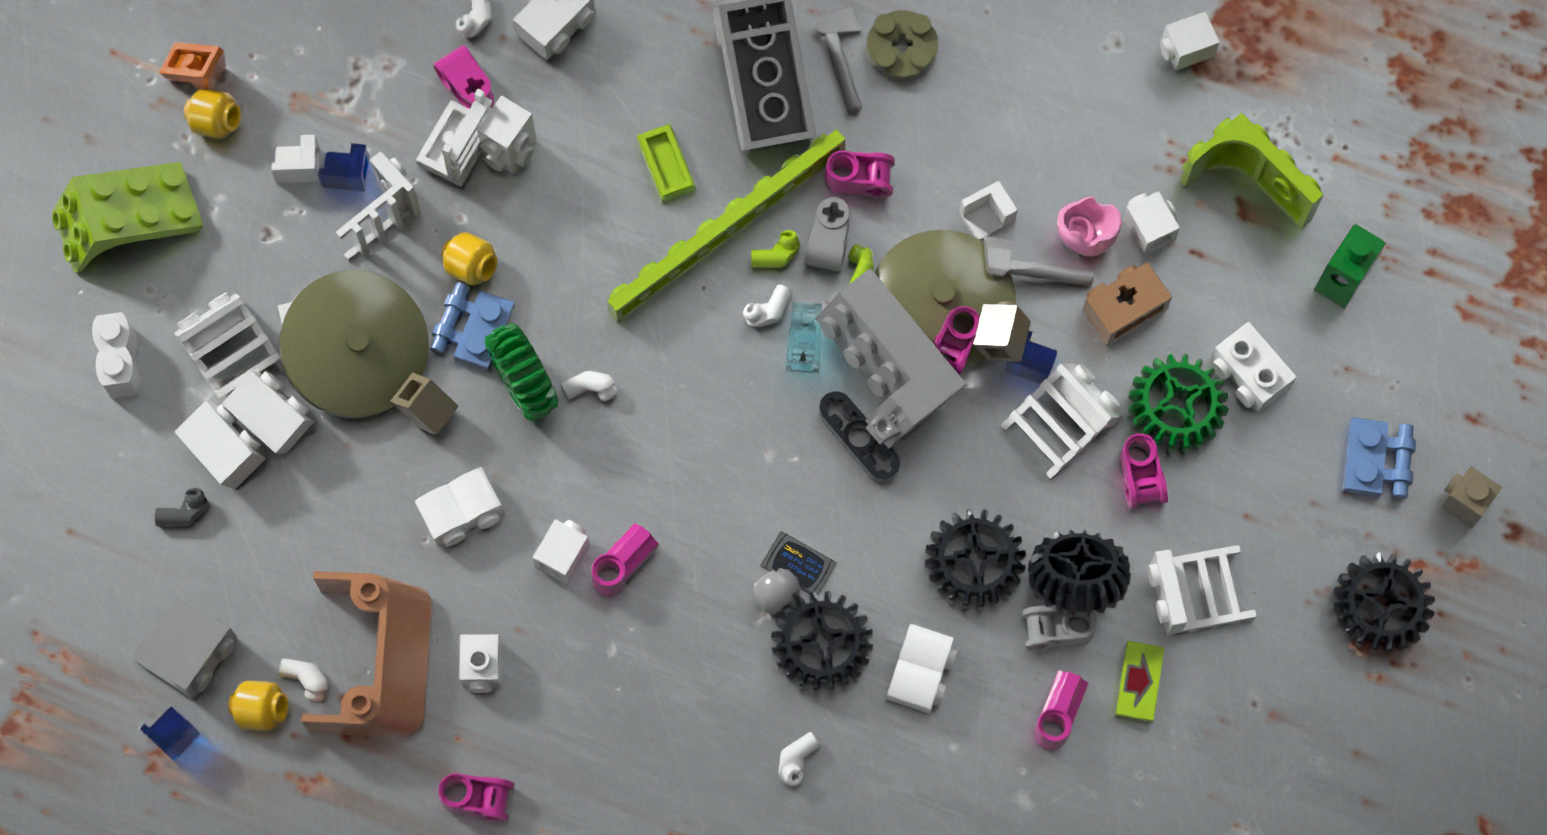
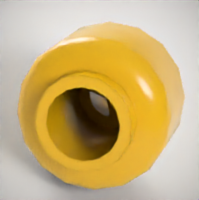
(212, 113)
(469, 258)
(258, 705)

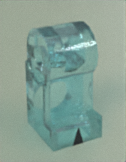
(804, 338)

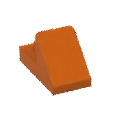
(195, 64)

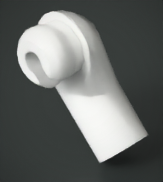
(475, 20)
(768, 313)

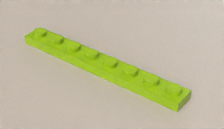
(714, 233)

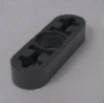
(834, 422)

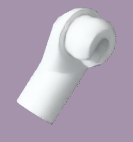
(591, 381)
(309, 676)
(793, 757)

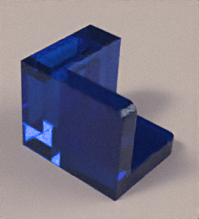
(346, 170)
(1035, 363)
(171, 733)

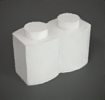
(116, 355)
(460, 507)
(920, 669)

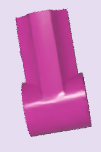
(624, 558)
(1061, 709)

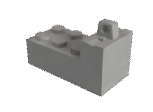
(764, 72)
(890, 355)

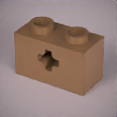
(1117, 319)

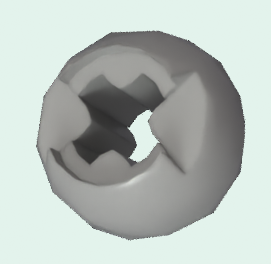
(776, 590)

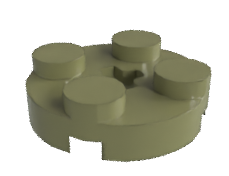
(902, 25)

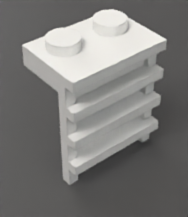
(455, 141)
(398, 199)
(220, 323)
(1083, 402)
(1174, 600)

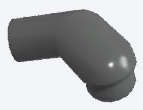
(186, 513)

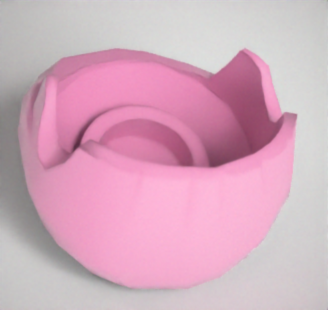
(1089, 226)

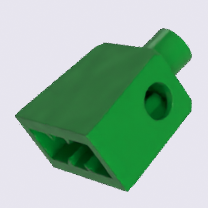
(1352, 262)

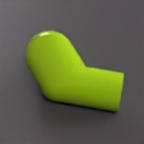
(780, 254)
(863, 258)

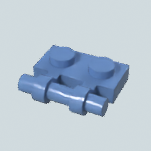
(484, 316)
(1366, 458)

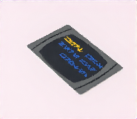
(803, 561)

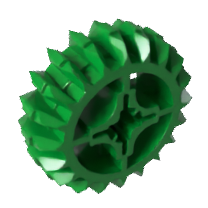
(521, 371)
(1184, 417)

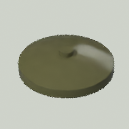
(939, 273)
(352, 343)

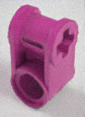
(463, 76)
(863, 173)
(954, 343)
(1142, 479)
(478, 797)

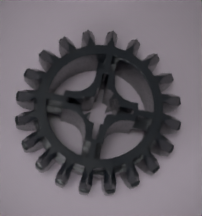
(989, 558)
(1079, 572)
(1399, 605)
(817, 610)

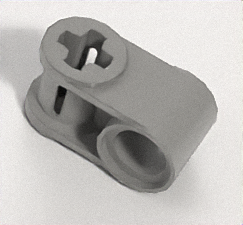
(828, 240)
(1055, 628)

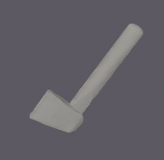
(831, 27)
(998, 264)

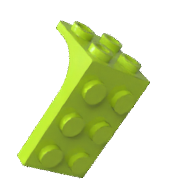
(1249, 149)
(123, 208)

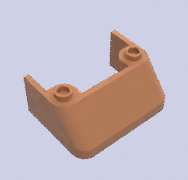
(399, 691)

